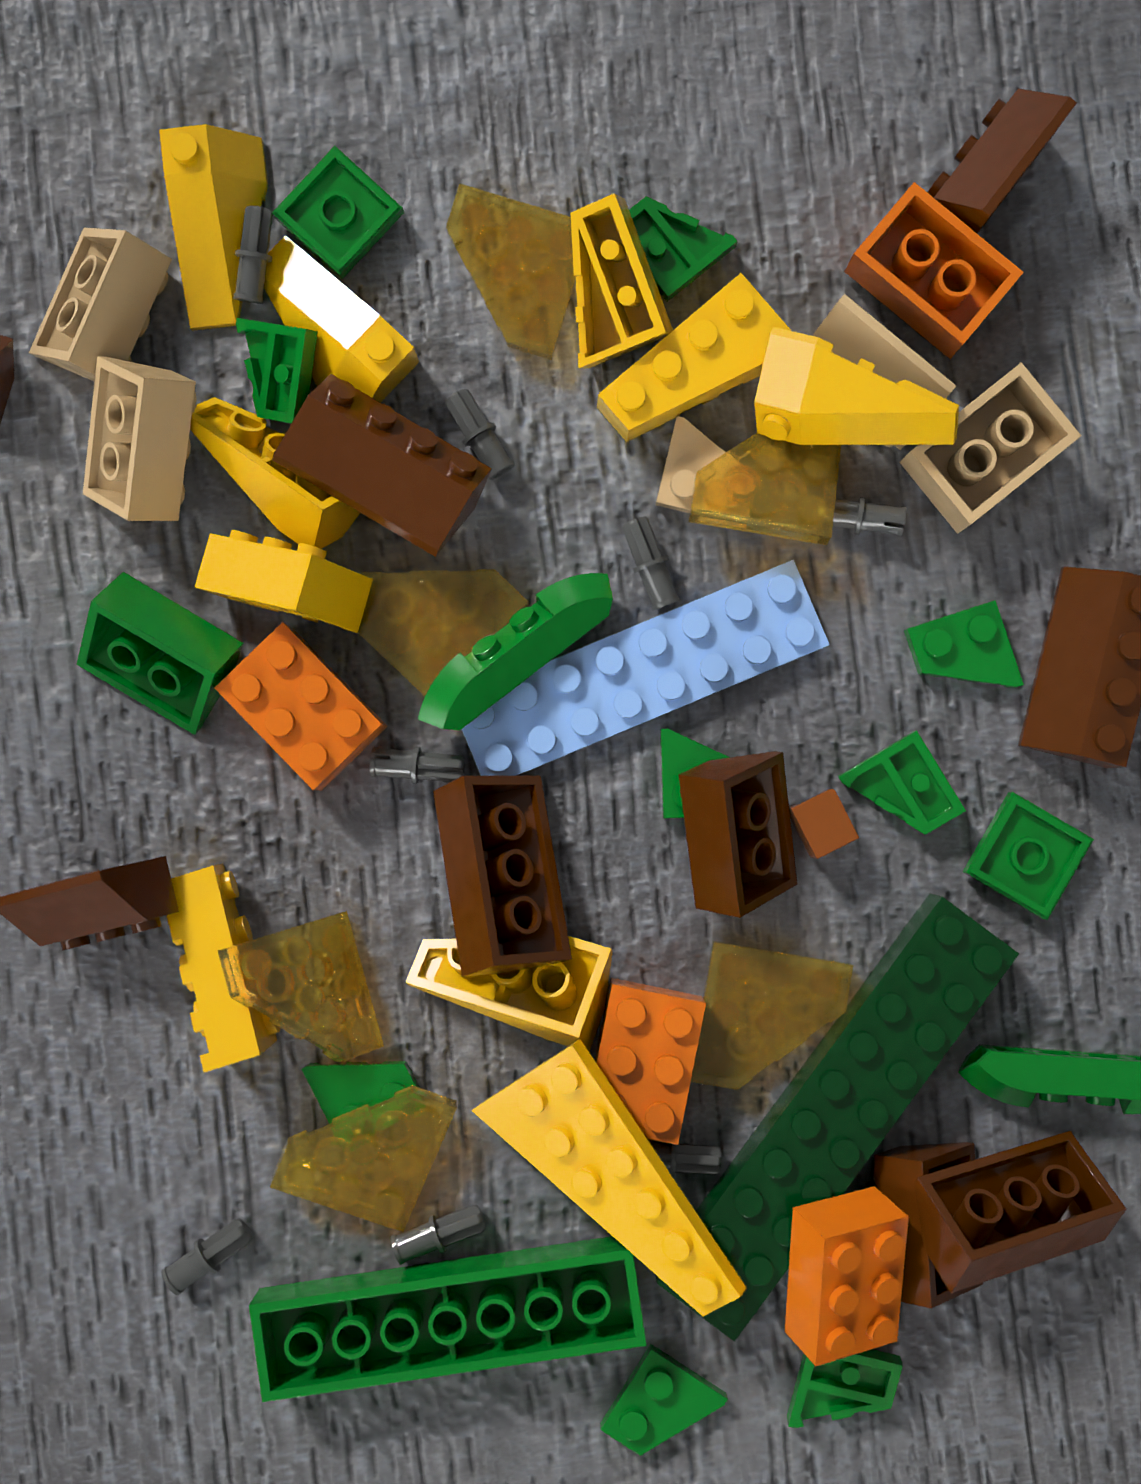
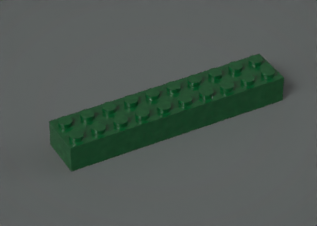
(849, 1094)

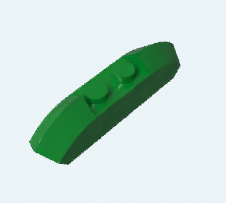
(517, 650)
(1020, 1073)

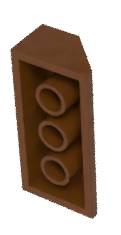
(382, 464)
(1088, 670)
(501, 874)
(1014, 1210)

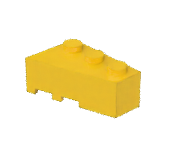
(614, 284)
(283, 579)

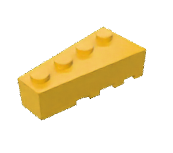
(695, 362)
(204, 925)

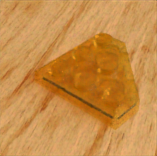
(518, 264)
(770, 489)
(433, 615)
(308, 985)
(762, 1009)
(369, 1158)

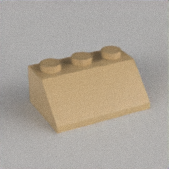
(101, 301)
(862, 336)
(139, 440)

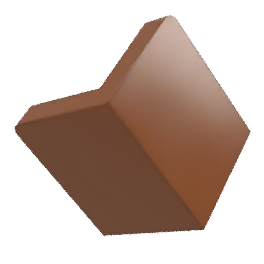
(822, 824)

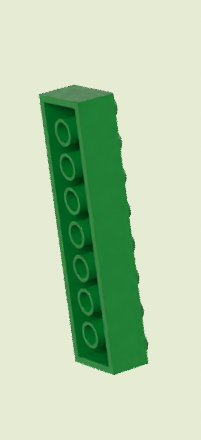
(446, 1318)

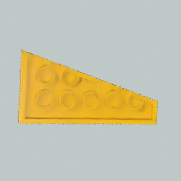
(592, 1149)

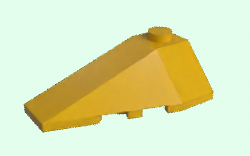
(209, 184)
(351, 336)
(827, 400)
(246, 452)
(549, 1000)

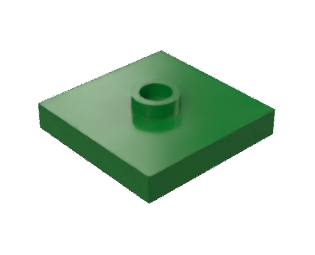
(338, 212)
(1028, 855)

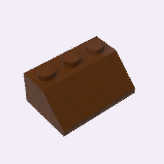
(1001, 155)
(738, 832)
(93, 904)
(895, 1177)

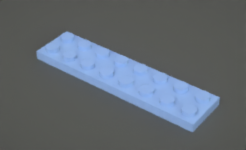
(648, 672)

